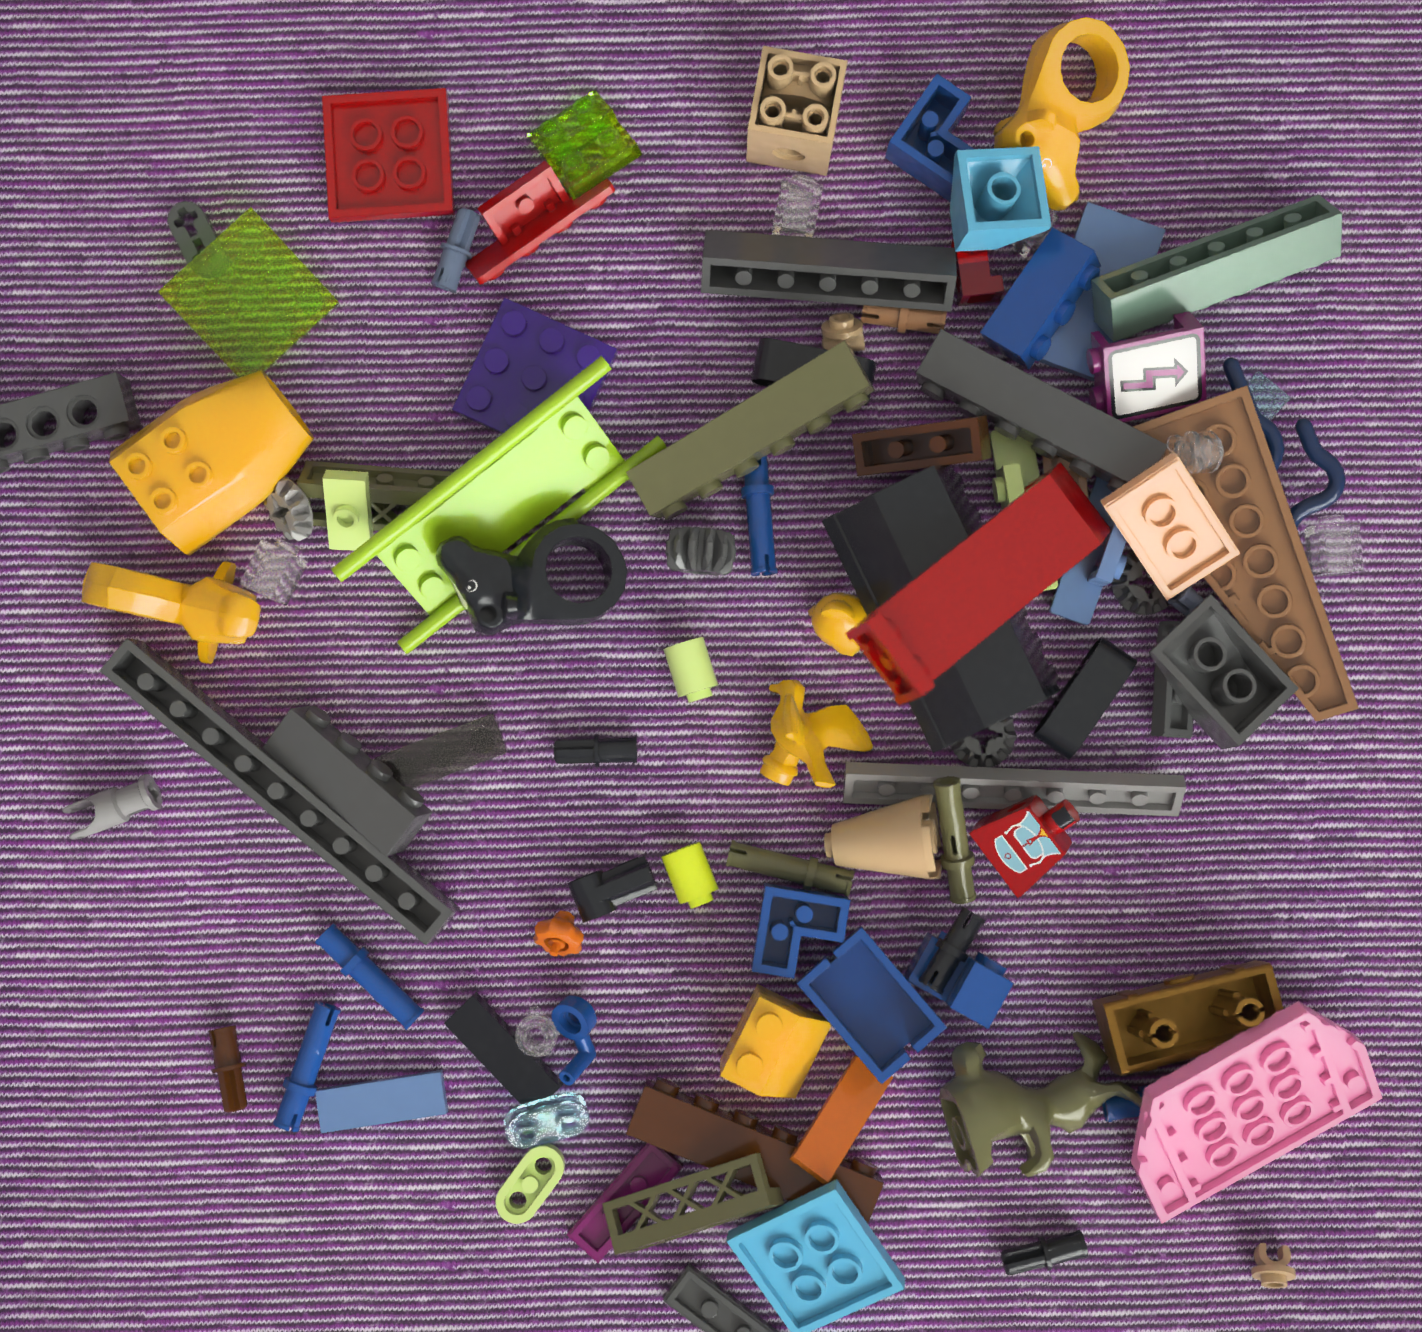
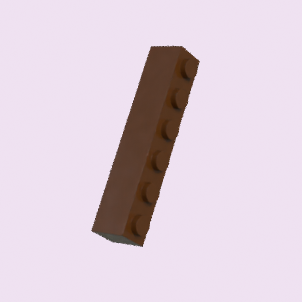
(713, 1137)

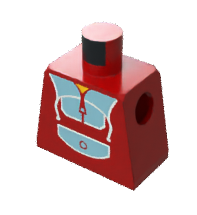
(1025, 840)

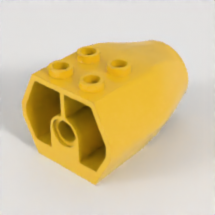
(212, 458)

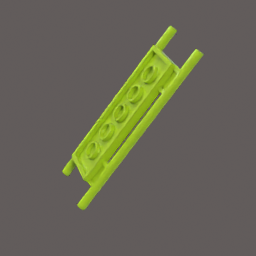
(501, 497)

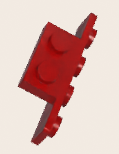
(527, 216)

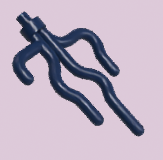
(1310, 444)

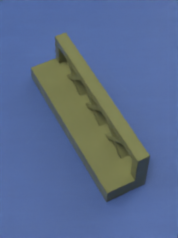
(387, 487)
(695, 1221)

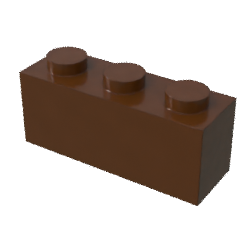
(922, 446)

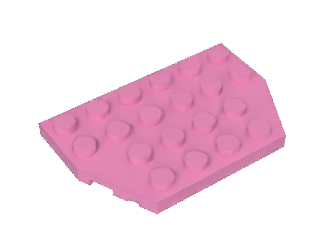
(1247, 1106)

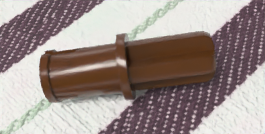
(228, 1067)

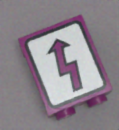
(1149, 371)

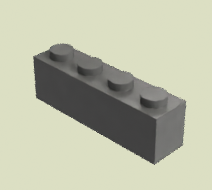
(348, 779)

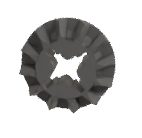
(1133, 596)
(995, 751)

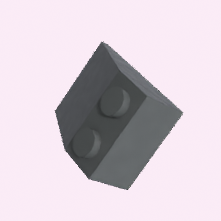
(1221, 674)

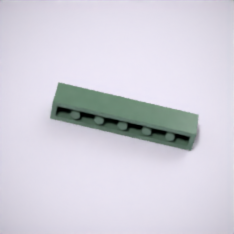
(1217, 267)

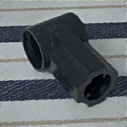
(604, 891)

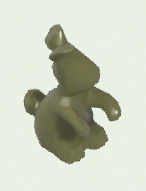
(991, 1106)

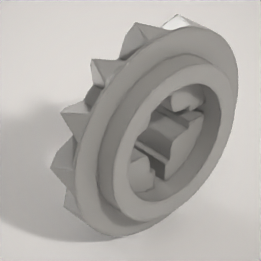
(290, 510)

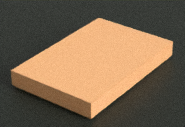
(1170, 526)

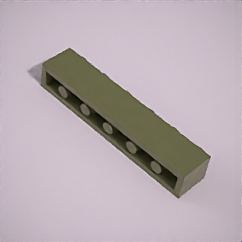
(751, 431)

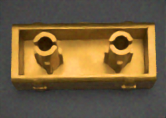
(1184, 1015)

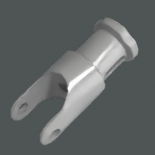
(117, 805)

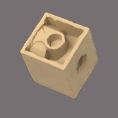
(795, 110)

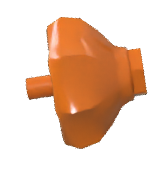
(559, 935)

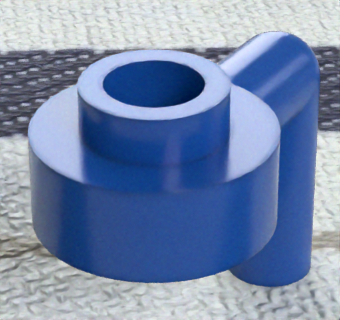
(575, 1021)

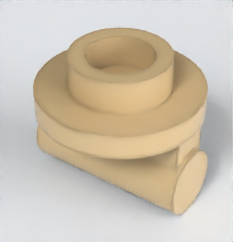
(840, 328)

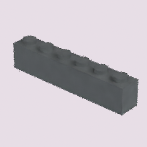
(828, 270)
(1036, 412)

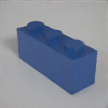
(1041, 298)

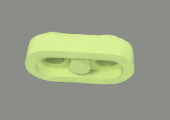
(531, 1182)

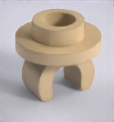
(1273, 1273)

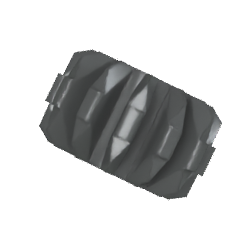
(700, 551)

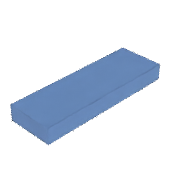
(381, 1101)

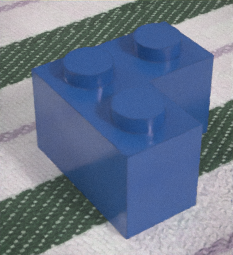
(925, 138)
(788, 915)
(973, 990)

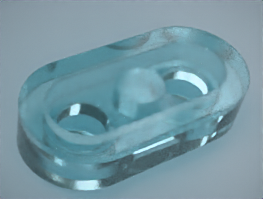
(546, 1120)

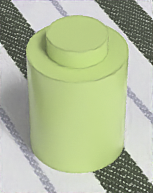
(691, 669)

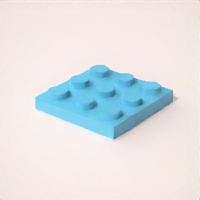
(816, 1259)

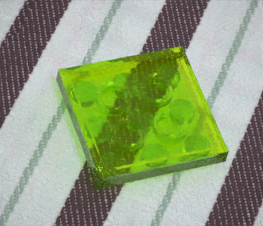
(249, 296)

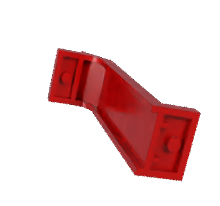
(980, 584)

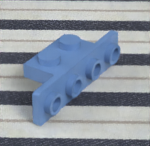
(1083, 583)

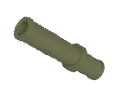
(957, 856)
(790, 868)

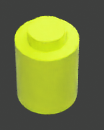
(690, 875)

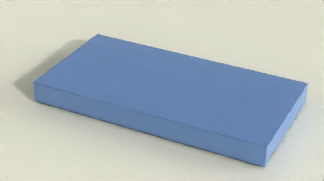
(1117, 243)

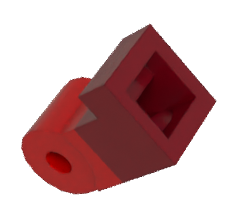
(974, 280)

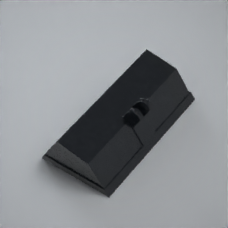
(891, 542)

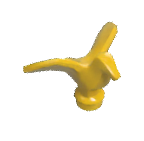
(807, 735)

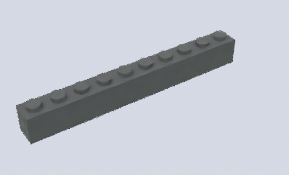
(260, 776)

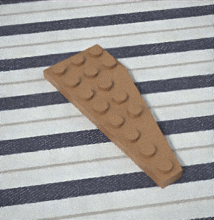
(1270, 580)

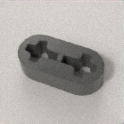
(187, 243)

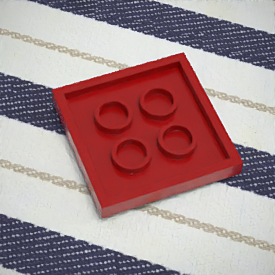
(388, 155)

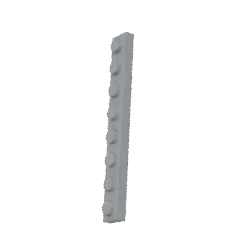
(1006, 786)

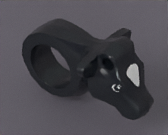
(515, 589)

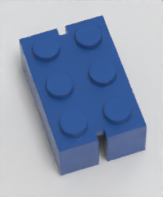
(871, 1004)

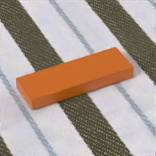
(839, 1121)

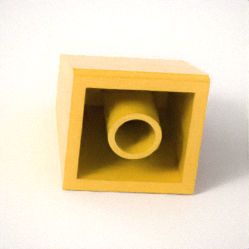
(773, 1045)

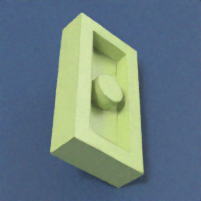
(347, 508)

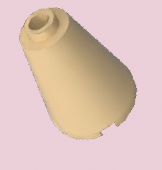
(890, 840)

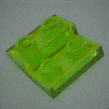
(584, 144)

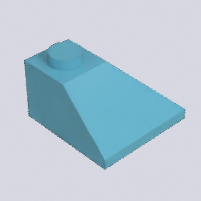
(997, 197)

